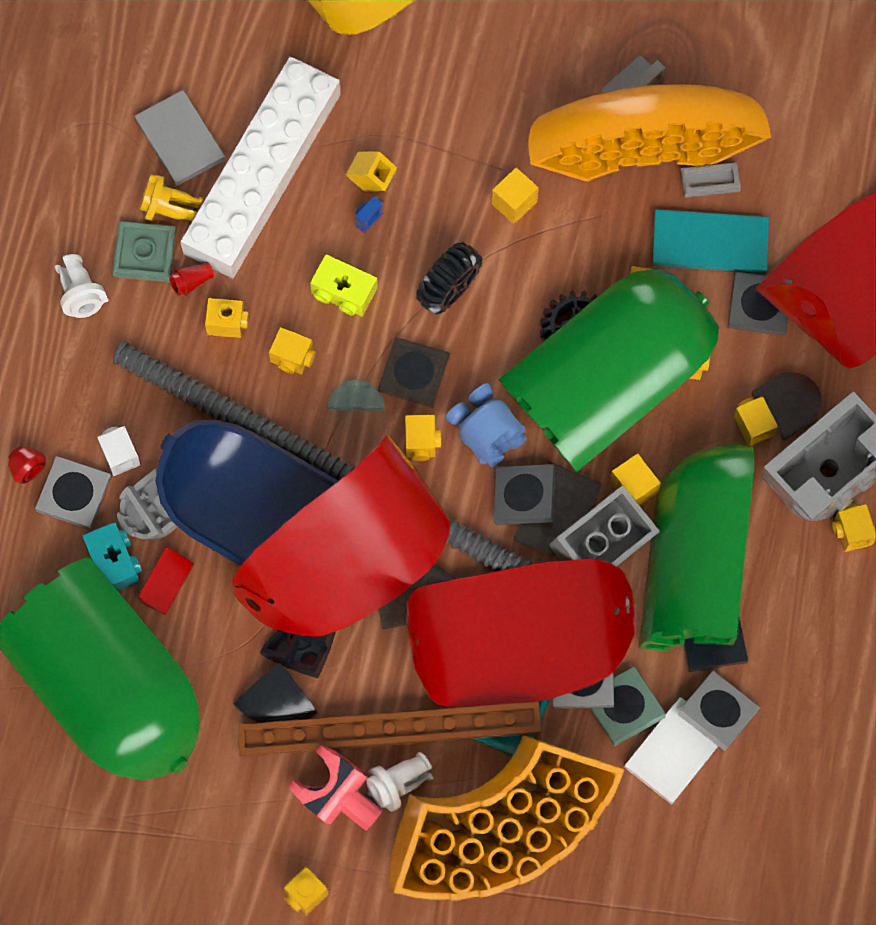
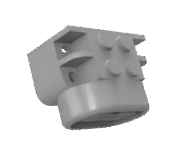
(837, 441)

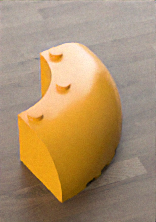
(646, 127)
(503, 828)

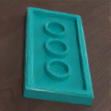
(710, 241)

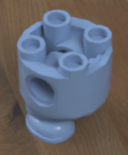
(489, 428)

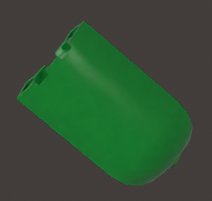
(613, 362)
(699, 550)
(103, 674)

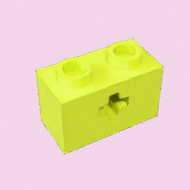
(334, 275)

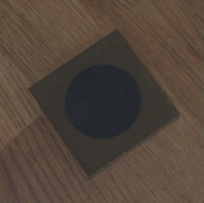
(414, 372)

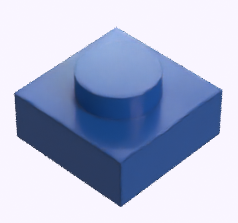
(368, 214)

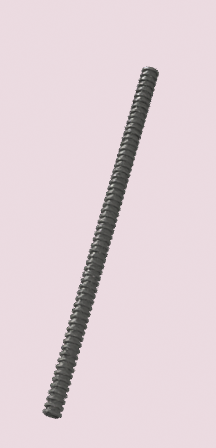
(230, 412)

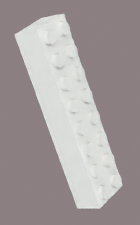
(261, 167)

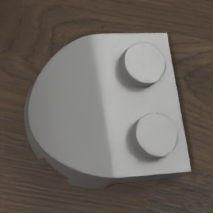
(142, 512)

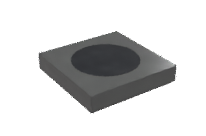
(751, 310)
(524, 494)

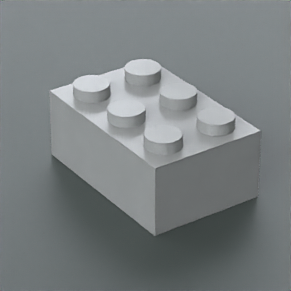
(607, 532)

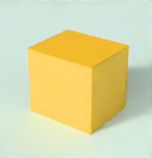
(515, 195)
(636, 479)

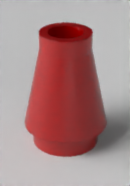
(190, 278)

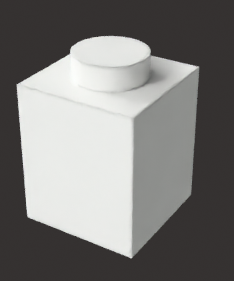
(118, 450)

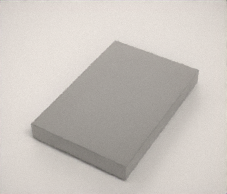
(179, 138)

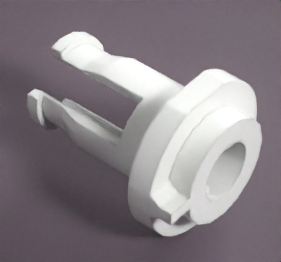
(81, 295)
(391, 784)

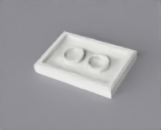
(671, 755)

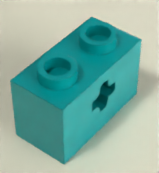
(107, 541)

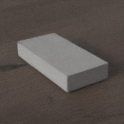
(710, 179)

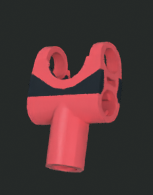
(339, 793)

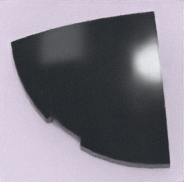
(299, 652)
(275, 699)

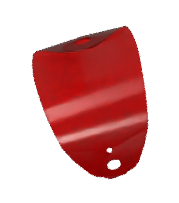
(833, 285)
(347, 549)
(520, 632)

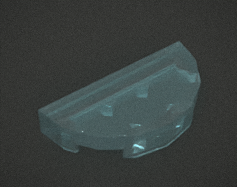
(356, 396)

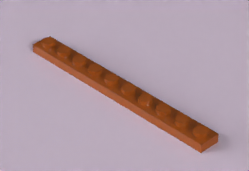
(389, 729)

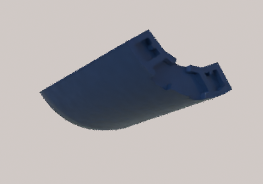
(232, 486)

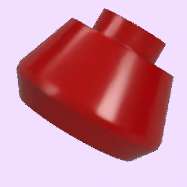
(25, 464)

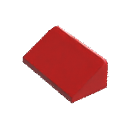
(165, 581)

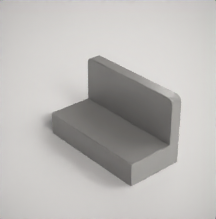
(637, 74)

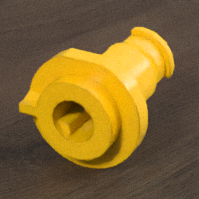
(157, 198)

